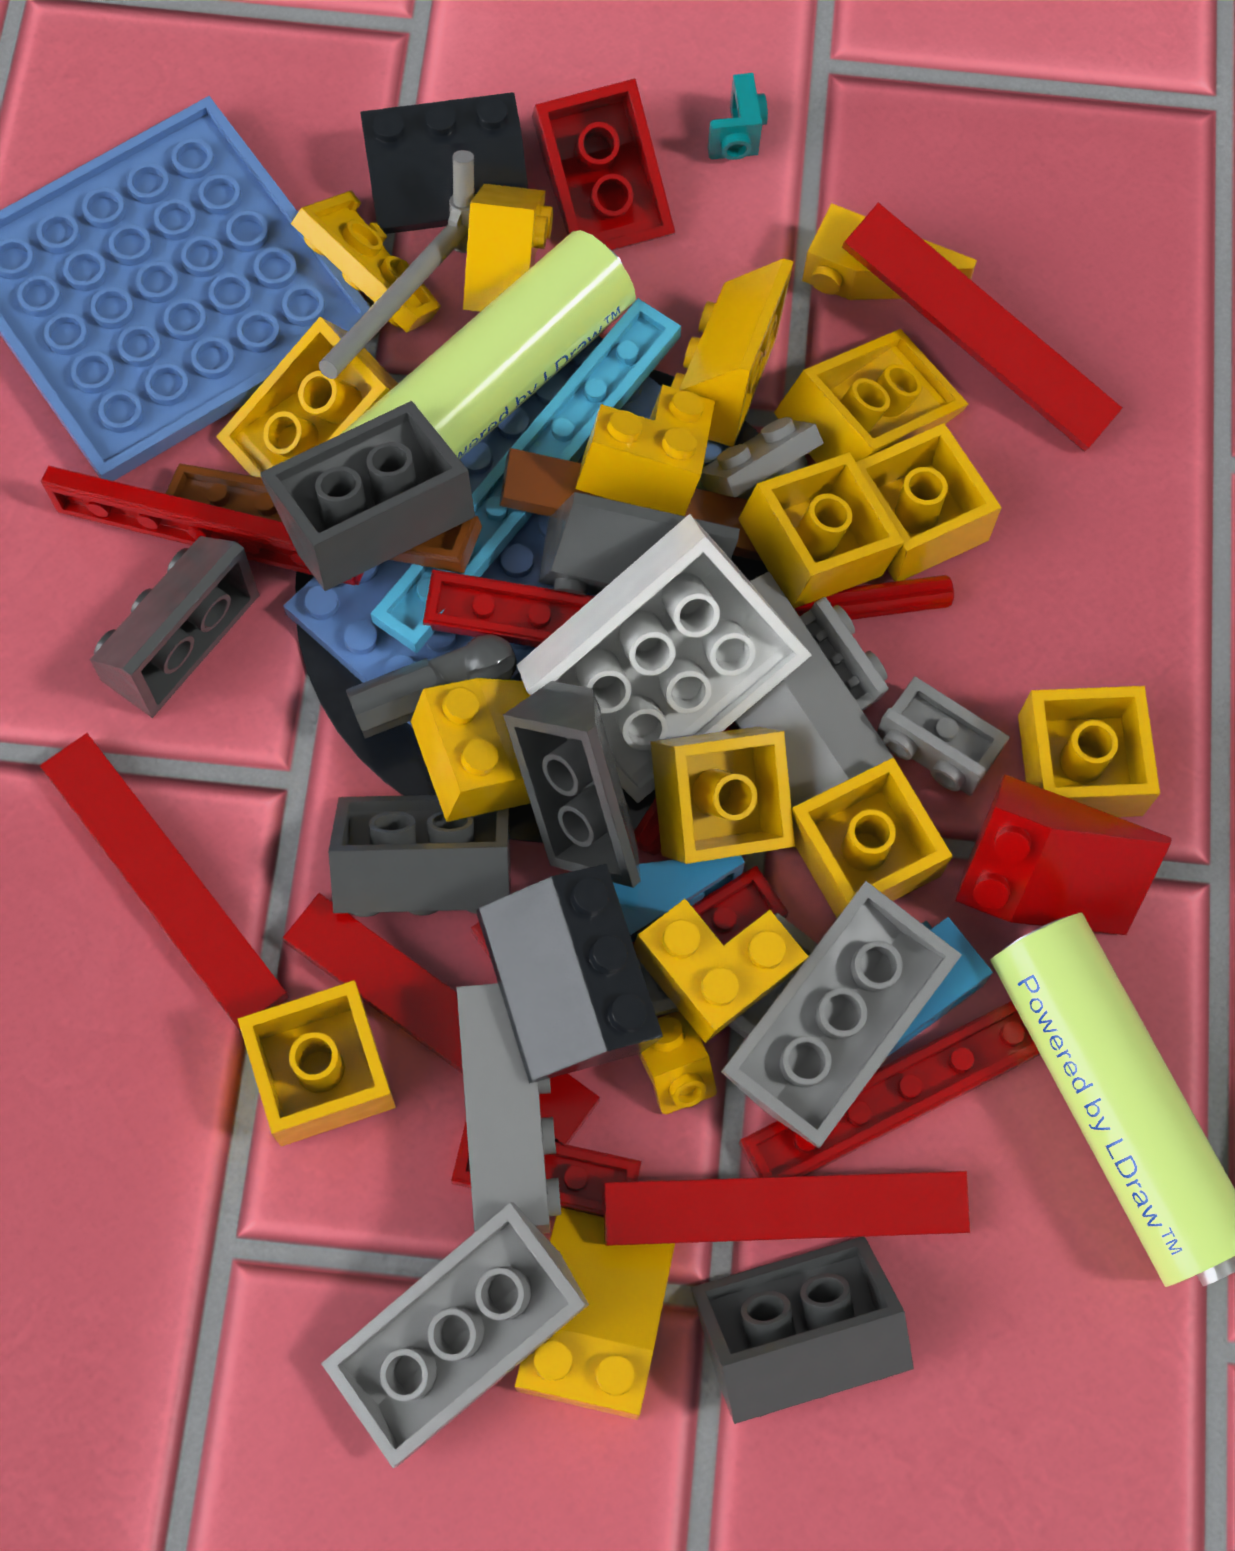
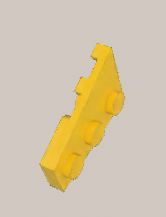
(357, 250)

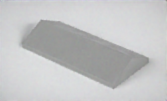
(821, 721)
(840, 1015)
(455, 1333)

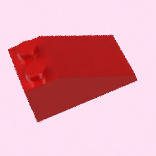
(604, 165)
(1059, 858)

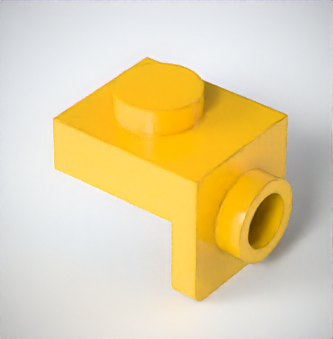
(678, 1065)

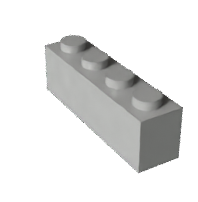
(503, 1115)

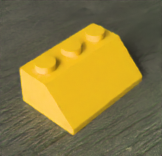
(735, 346)

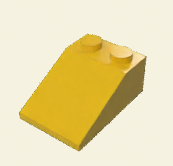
(871, 398)
(301, 405)
(470, 746)
(608, 1347)

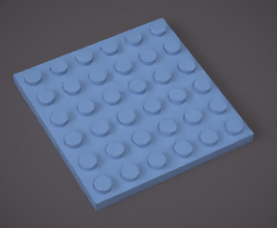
(159, 287)

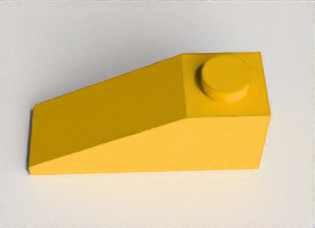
(837, 272)

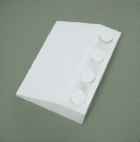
(669, 650)

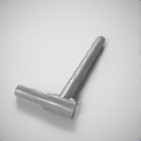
(451, 238)

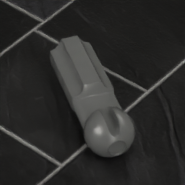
(394, 696)

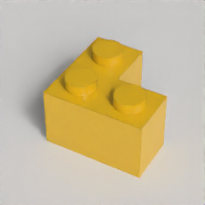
(503, 240)
(651, 459)
(711, 980)

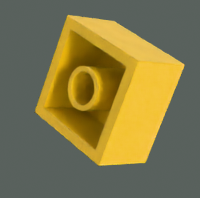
(931, 499)
(820, 529)
(1091, 747)
(722, 794)
(869, 833)
(316, 1063)

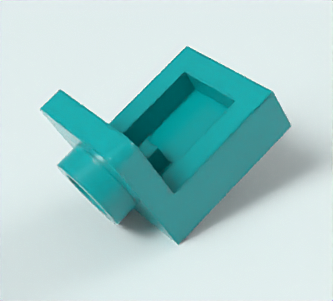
(741, 134)

